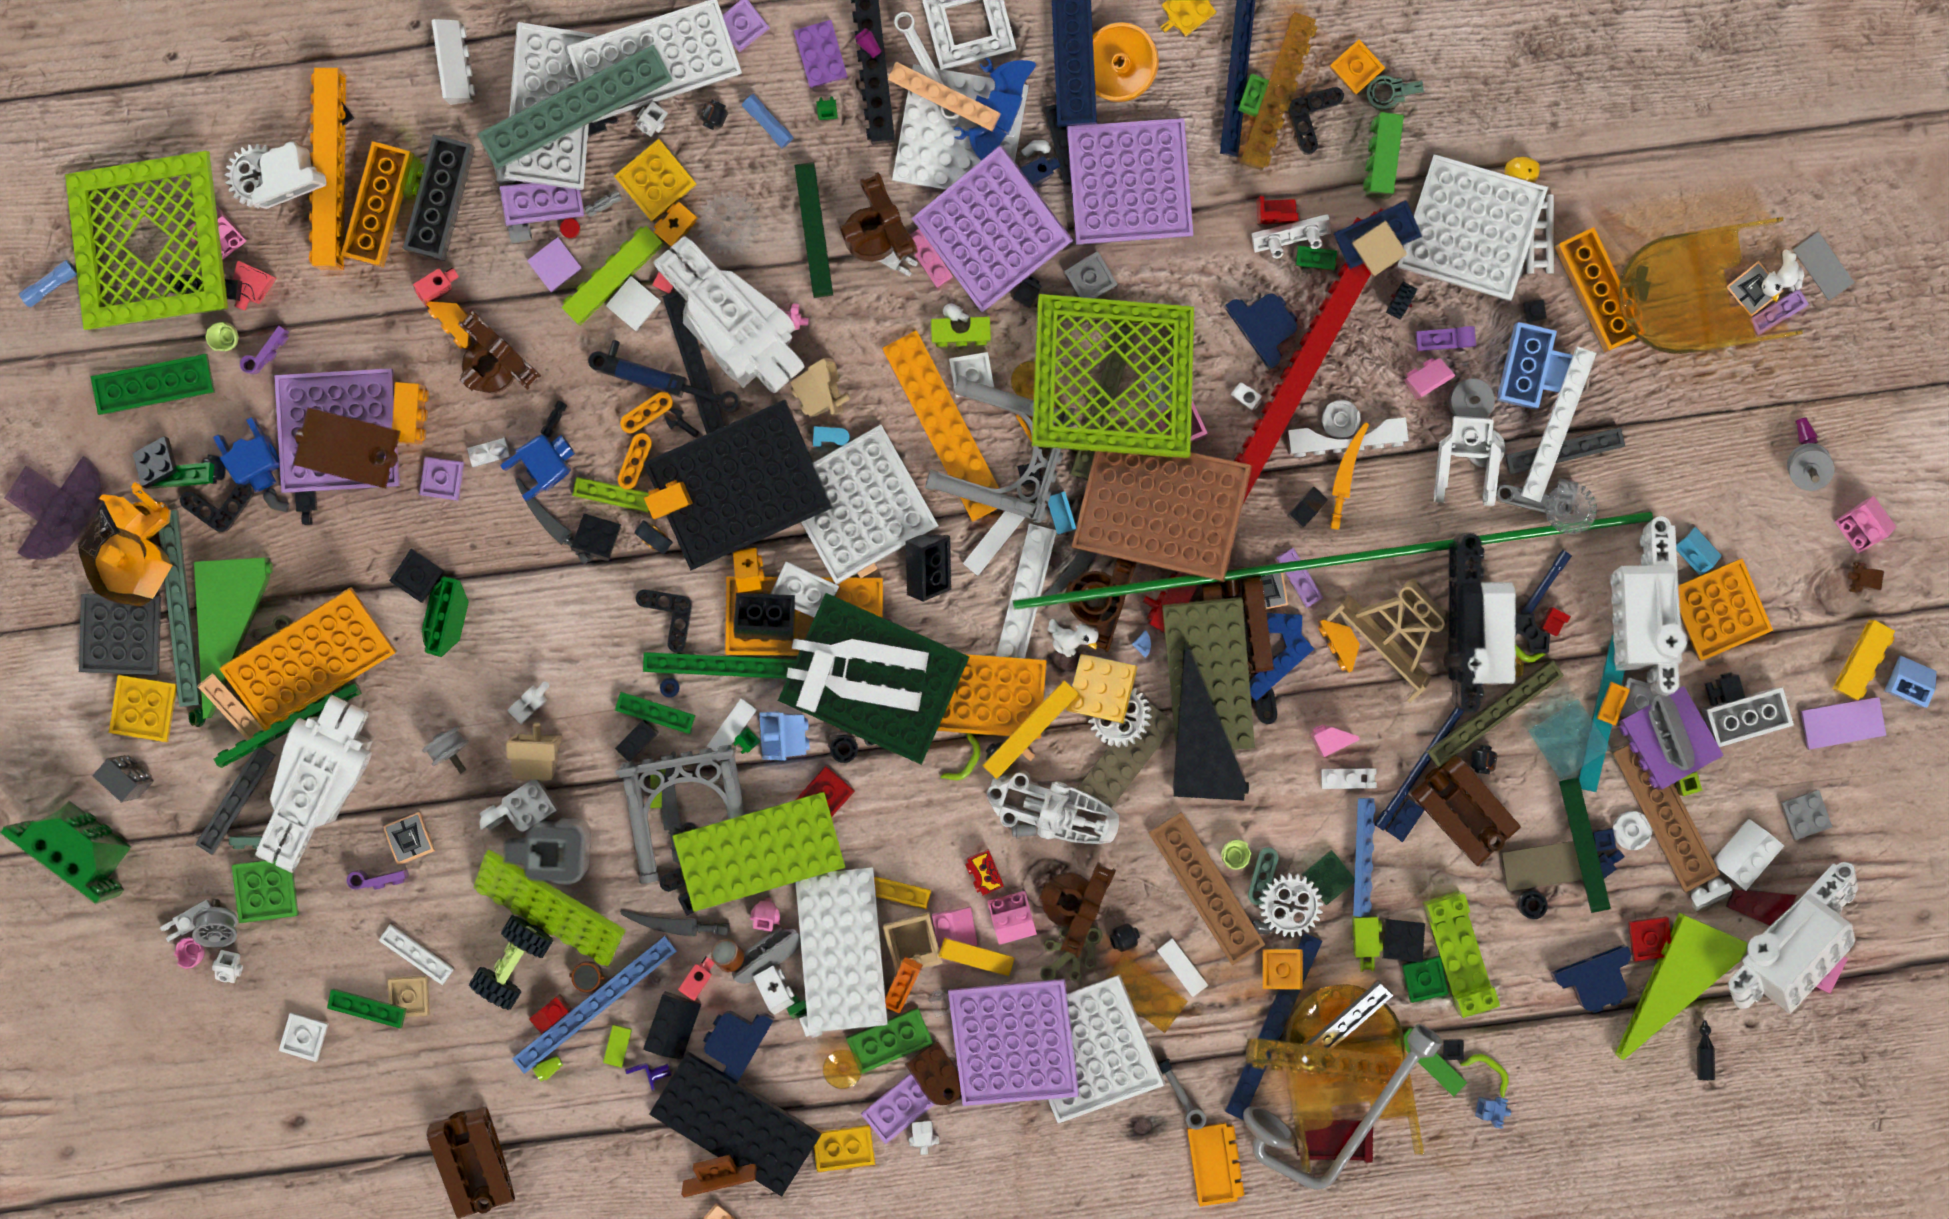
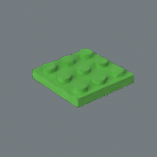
(264, 891)

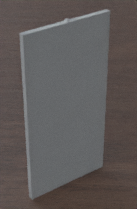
(1823, 266)

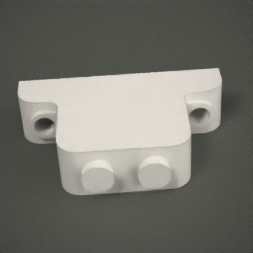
(286, 175)

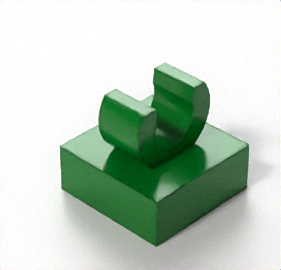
(827, 109)
(747, 740)
(798, 1008)

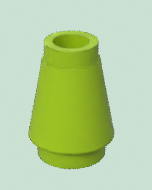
(547, 1068)

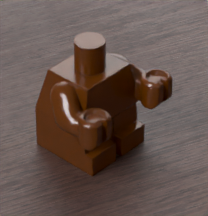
(1865, 578)

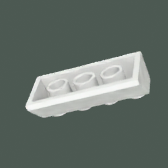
(452, 61)

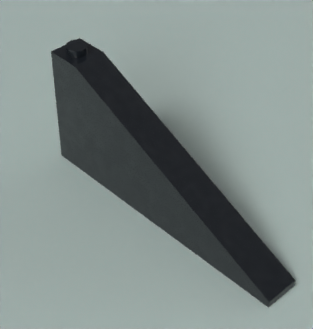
(1204, 754)

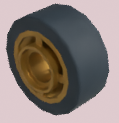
(653, 537)

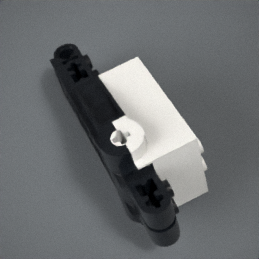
(1479, 626)

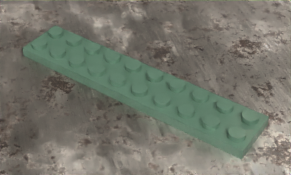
(574, 107)

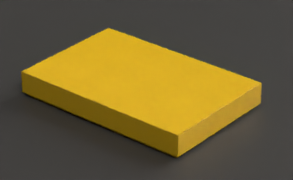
(844, 1148)

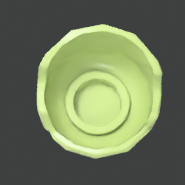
(222, 336)
(1236, 854)

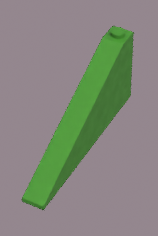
(226, 605)

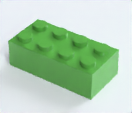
(1384, 155)

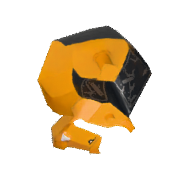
(125, 565)

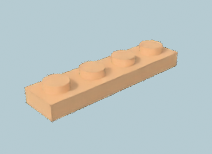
(230, 706)

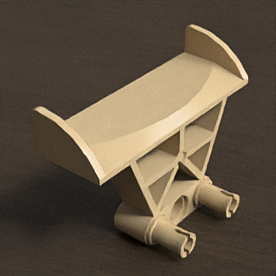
(1432, 620)

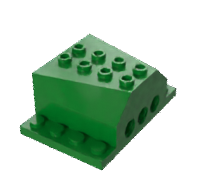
(74, 850)

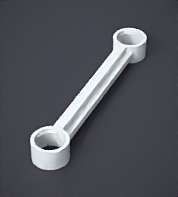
(921, 54)

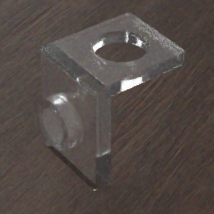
(936, 996)

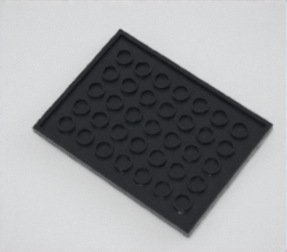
(741, 484)

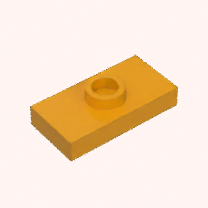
(1613, 703)

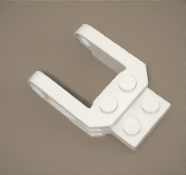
(1469, 439)

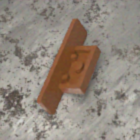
(717, 1174)

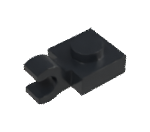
(306, 503)

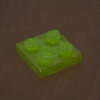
(415, 173)

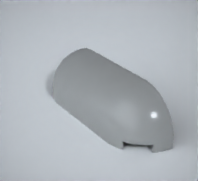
(1671, 733)
(767, 953)

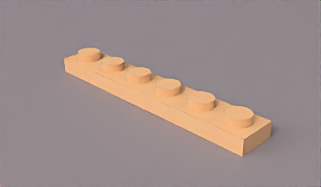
(944, 96)

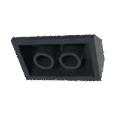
(928, 566)
(764, 616)
(672, 1026)

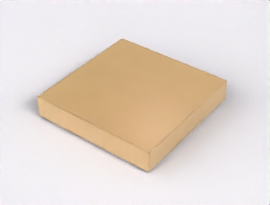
(1379, 248)
(410, 994)

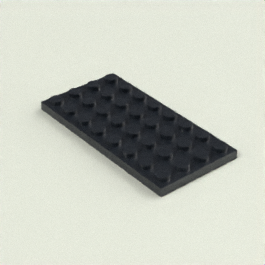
(734, 1122)

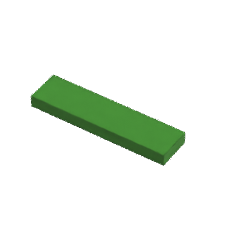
(1439, 1070)

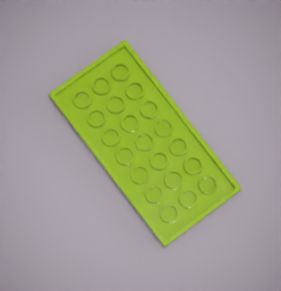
(758, 851)
(549, 909)

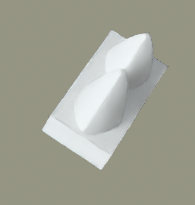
(489, 452)
(1717, 889)

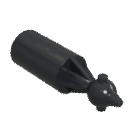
(1705, 1055)

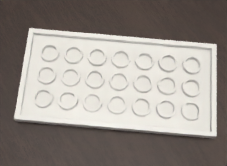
(689, 41)
(540, 71)
(841, 951)

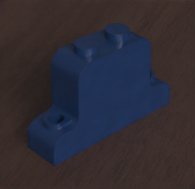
(1264, 325)
(1596, 978)
(736, 1040)

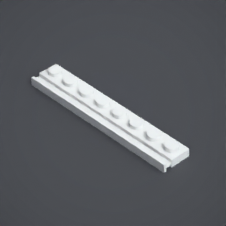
(1027, 584)

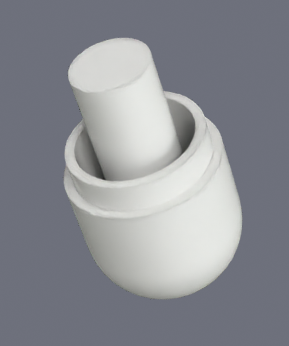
(955, 313)

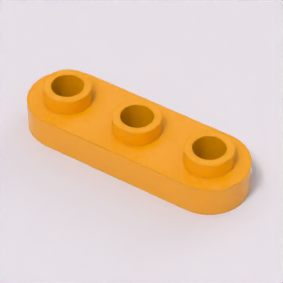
(637, 414)
(628, 468)

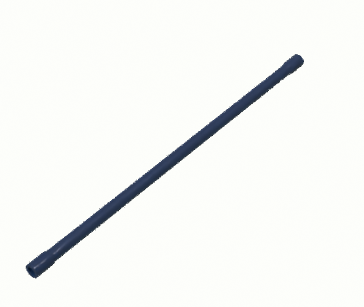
(1387, 814)

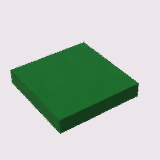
(1425, 979)

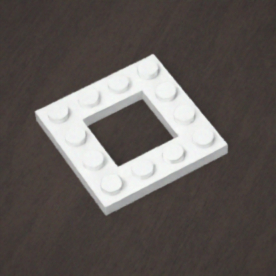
(956, 55)

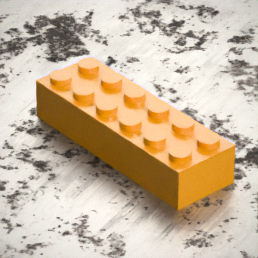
(377, 204)
(1595, 286)

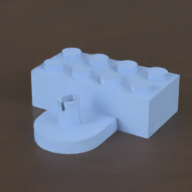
(1532, 366)

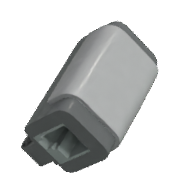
(553, 850)

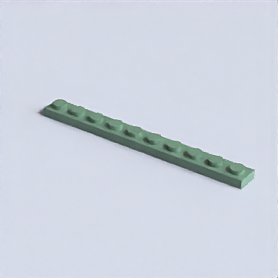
(180, 614)

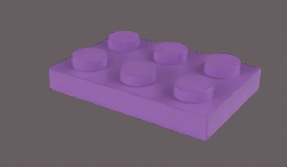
(820, 53)

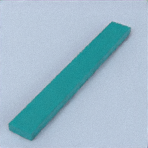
(1590, 773)

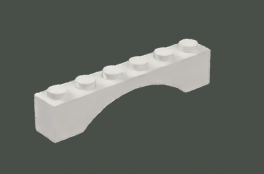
(1305, 440)

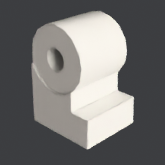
(1247, 397)

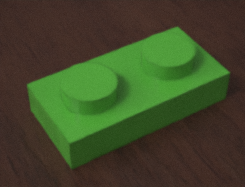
(1253, 95)

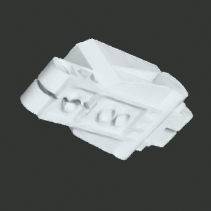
(731, 318)
(1648, 611)
(313, 779)
(1800, 945)

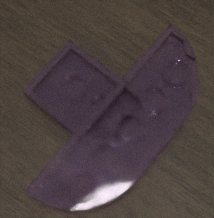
(58, 510)

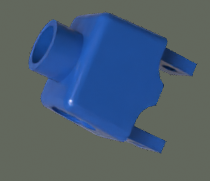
(250, 460)
(544, 462)

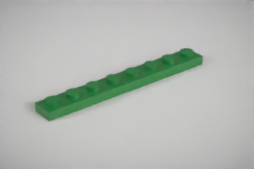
(716, 665)
(281, 728)

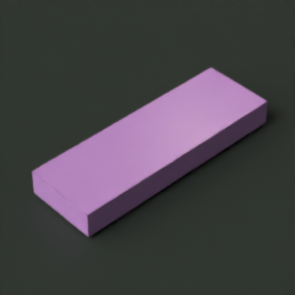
(1778, 311)
(1301, 580)

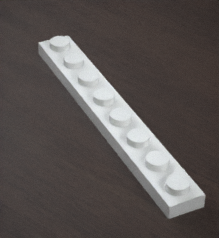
(1558, 424)

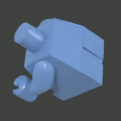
(1492, 1110)

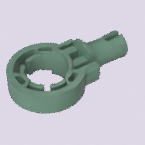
(1394, 84)

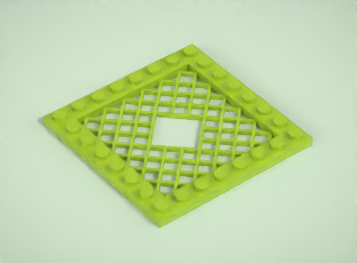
(82, 221)
(1180, 317)

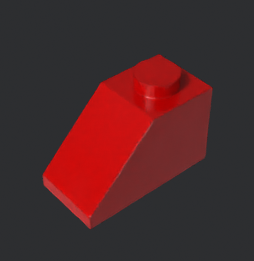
(550, 1013)

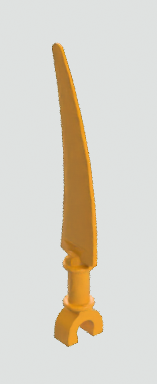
(1344, 476)

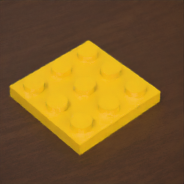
(655, 180)
(1102, 688)
(143, 708)

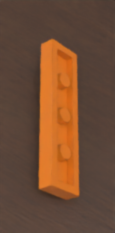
(902, 984)

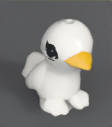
(1788, 276)
(1067, 639)

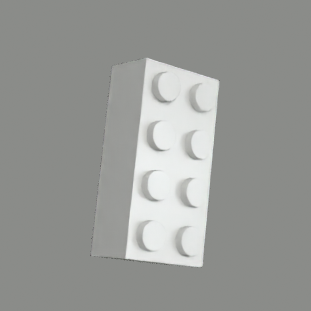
(1748, 716)

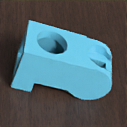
(828, 434)

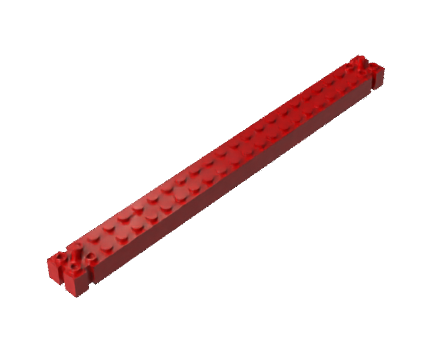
(1284, 401)

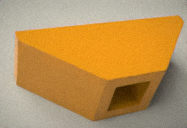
(450, 315)
(1342, 642)

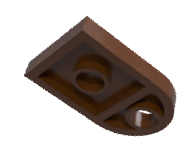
(934, 1074)

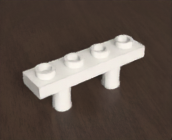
(1276, 237)

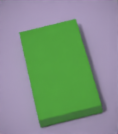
(892, 1041)

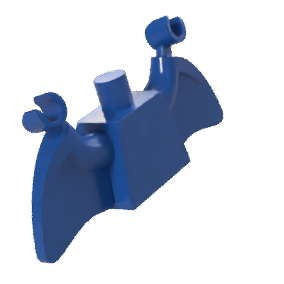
(1005, 99)

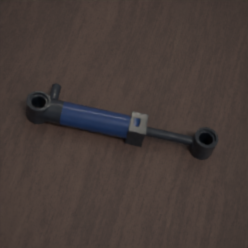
(654, 378)

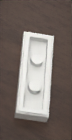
(815, 680)
(732, 725)
(1182, 967)

